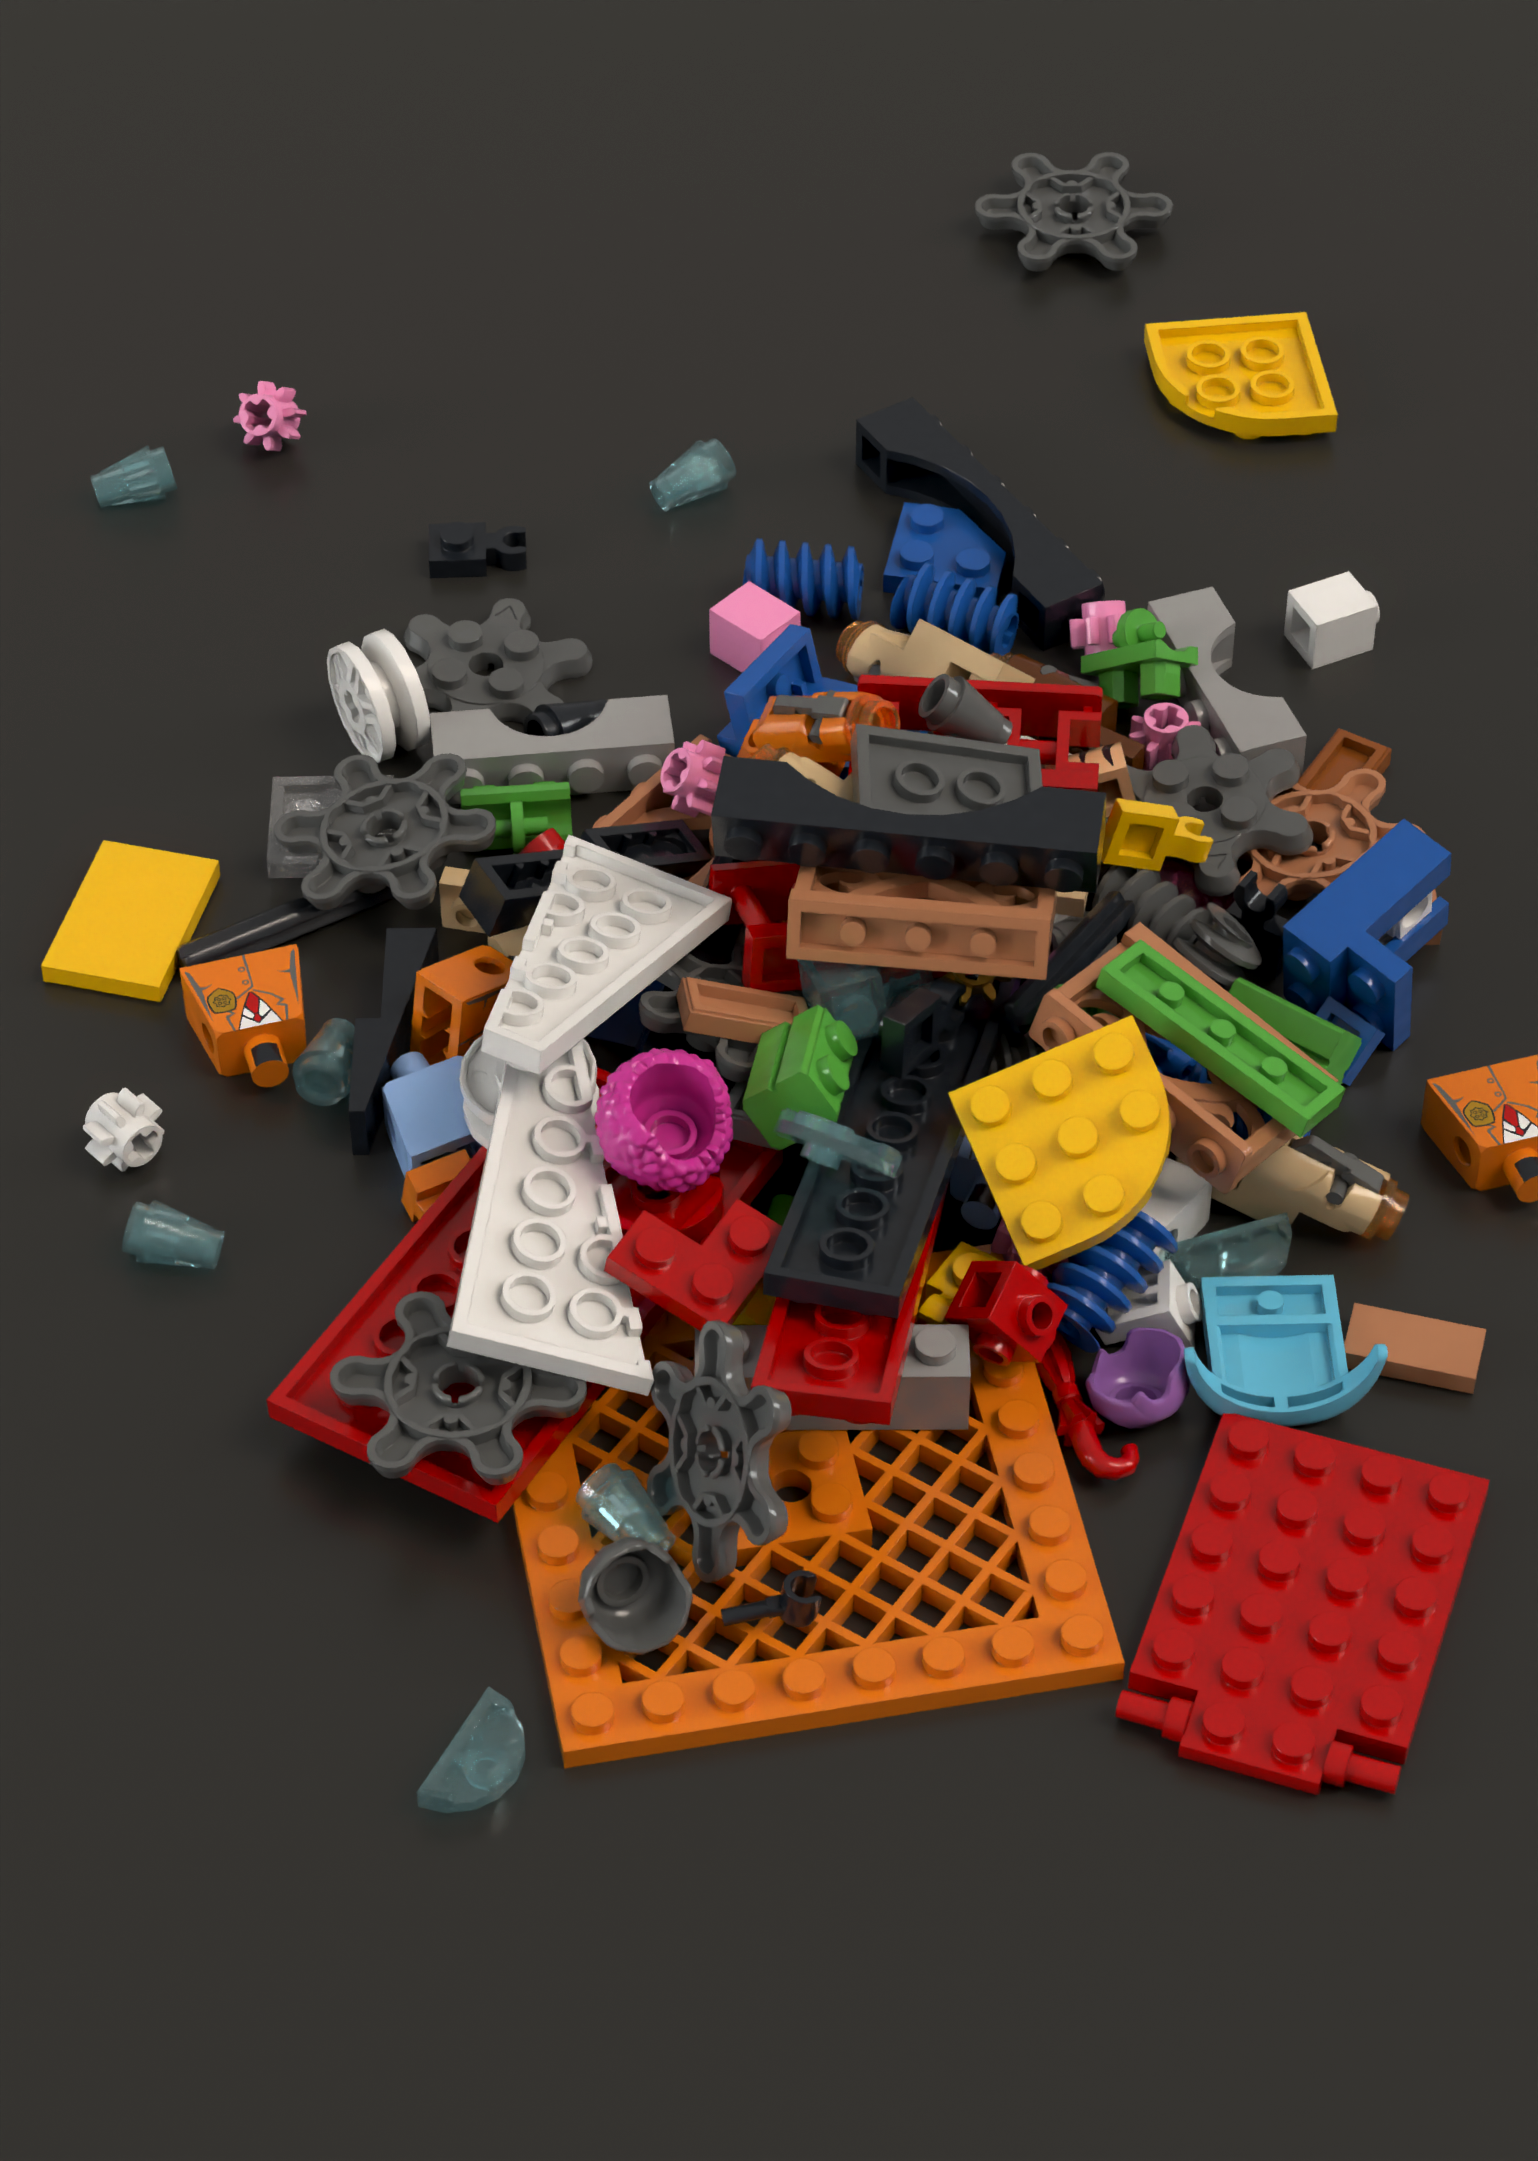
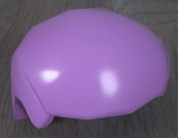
(1141, 1380)

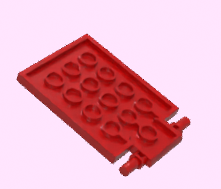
(1304, 1607)

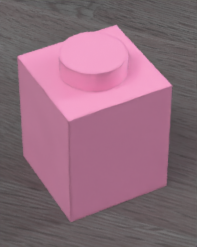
(747, 624)

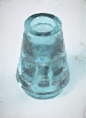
(695, 474)
(135, 478)
(325, 1065)
(170, 1237)
(621, 1507)

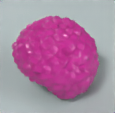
(665, 1119)

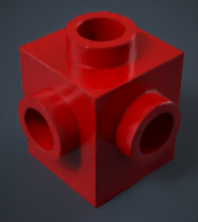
(1007, 1311)

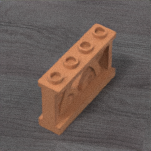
(920, 923)
(1198, 1111)

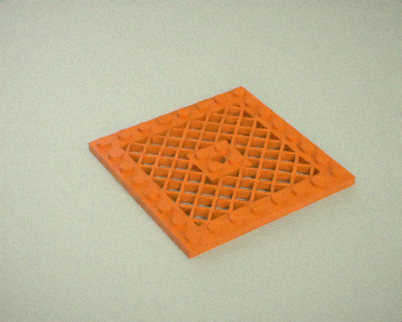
(863, 1679)

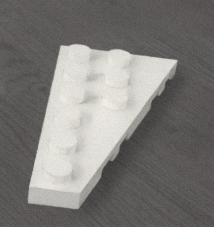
(592, 948)
(542, 1239)

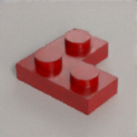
(692, 1278)

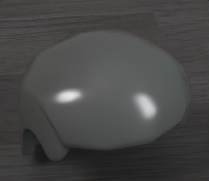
(634, 1596)

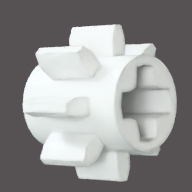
(123, 1129)

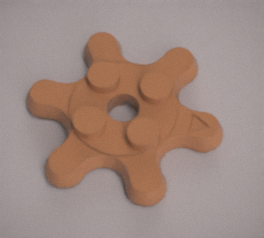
(1338, 822)

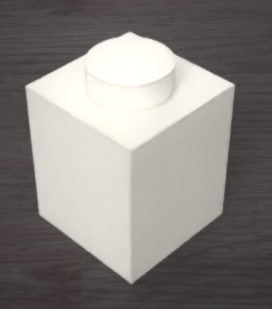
(1331, 620)

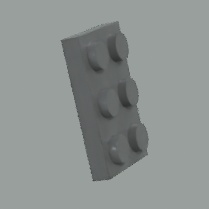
(937, 772)

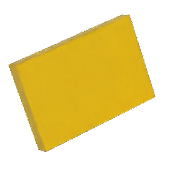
(130, 921)

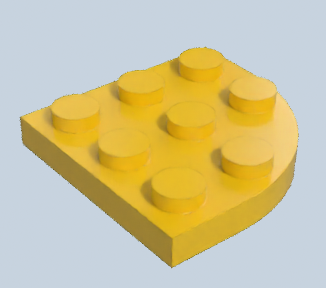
(1244, 374)
(1070, 1140)

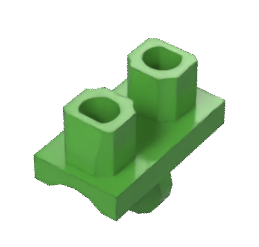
(1139, 656)
(522, 811)

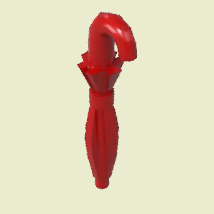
(1078, 1421)

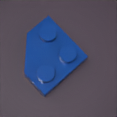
(947, 541)

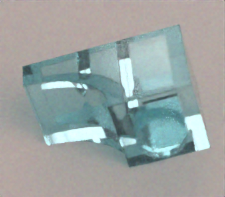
(859, 992)

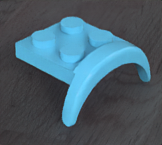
(1277, 1350)

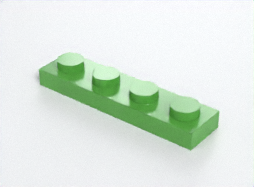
(1220, 1038)

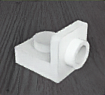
(1164, 1305)

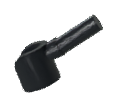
(791, 1605)

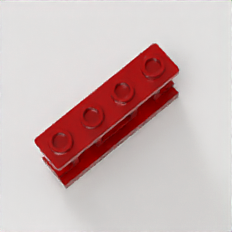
(1033, 708)

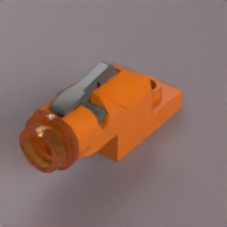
(818, 725)

